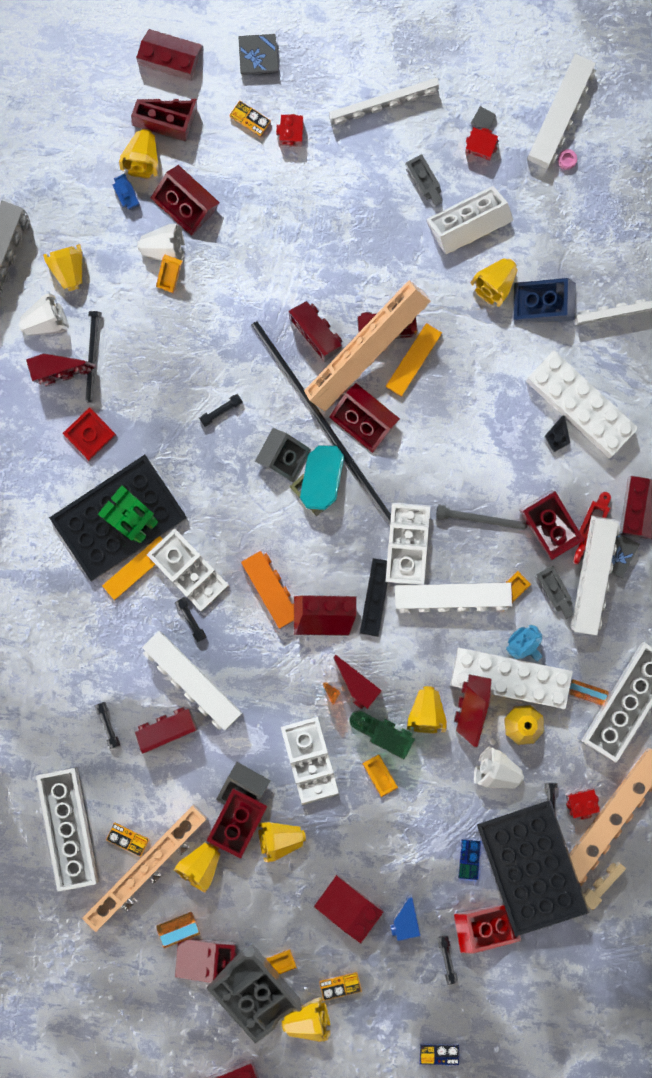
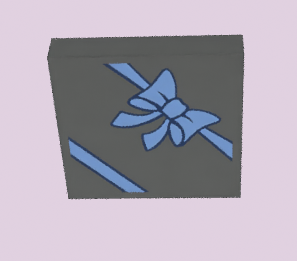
(258, 54)
(624, 554)

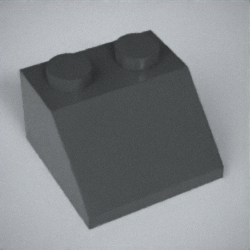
(282, 454)
(245, 781)

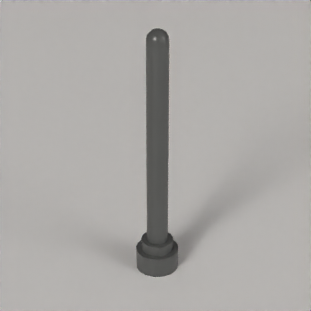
(443, 513)

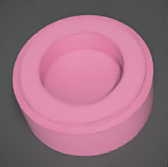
(567, 159)

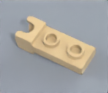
(602, 884)

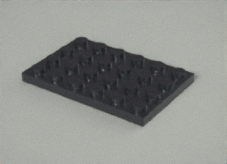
(97, 542)
(533, 868)

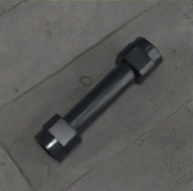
(234, 401)
(198, 633)
(102, 709)
(450, 976)

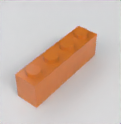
(269, 588)

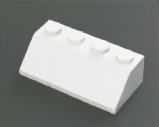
(470, 220)

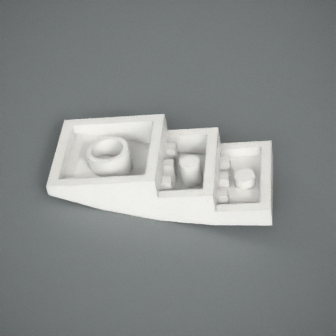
(408, 543)
(188, 570)
(309, 761)

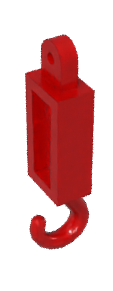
(601, 504)

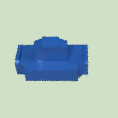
(125, 192)

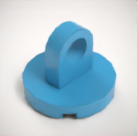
(525, 643)

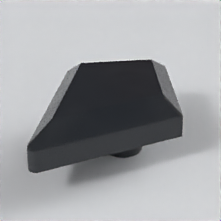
(558, 435)

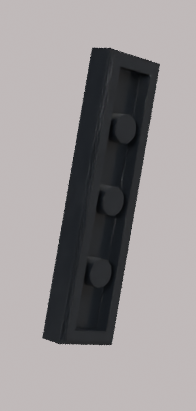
(374, 598)

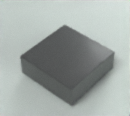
(483, 118)

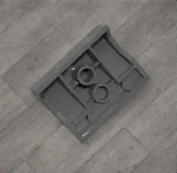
(254, 993)

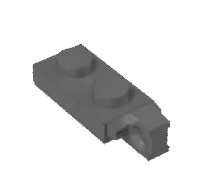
(425, 179)
(556, 591)

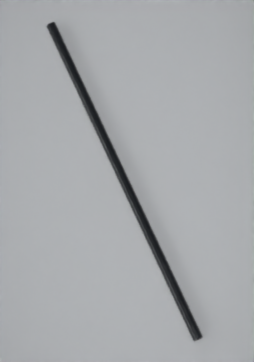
(322, 421)

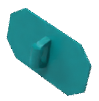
(322, 477)

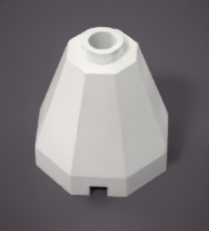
(162, 241)
(44, 317)
(497, 770)

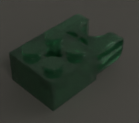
(383, 733)

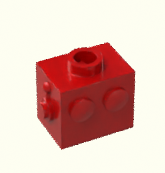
(290, 130)
(482, 143)
(582, 804)

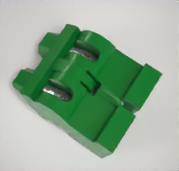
(128, 515)

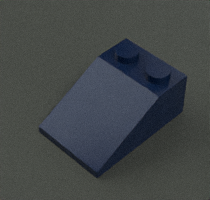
(545, 300)

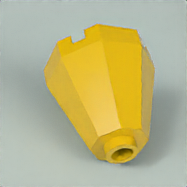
(140, 155)
(66, 266)
(495, 281)
(427, 712)
(515, 722)
(279, 840)
(199, 866)
(309, 1022)

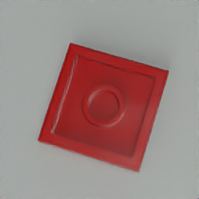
(89, 434)

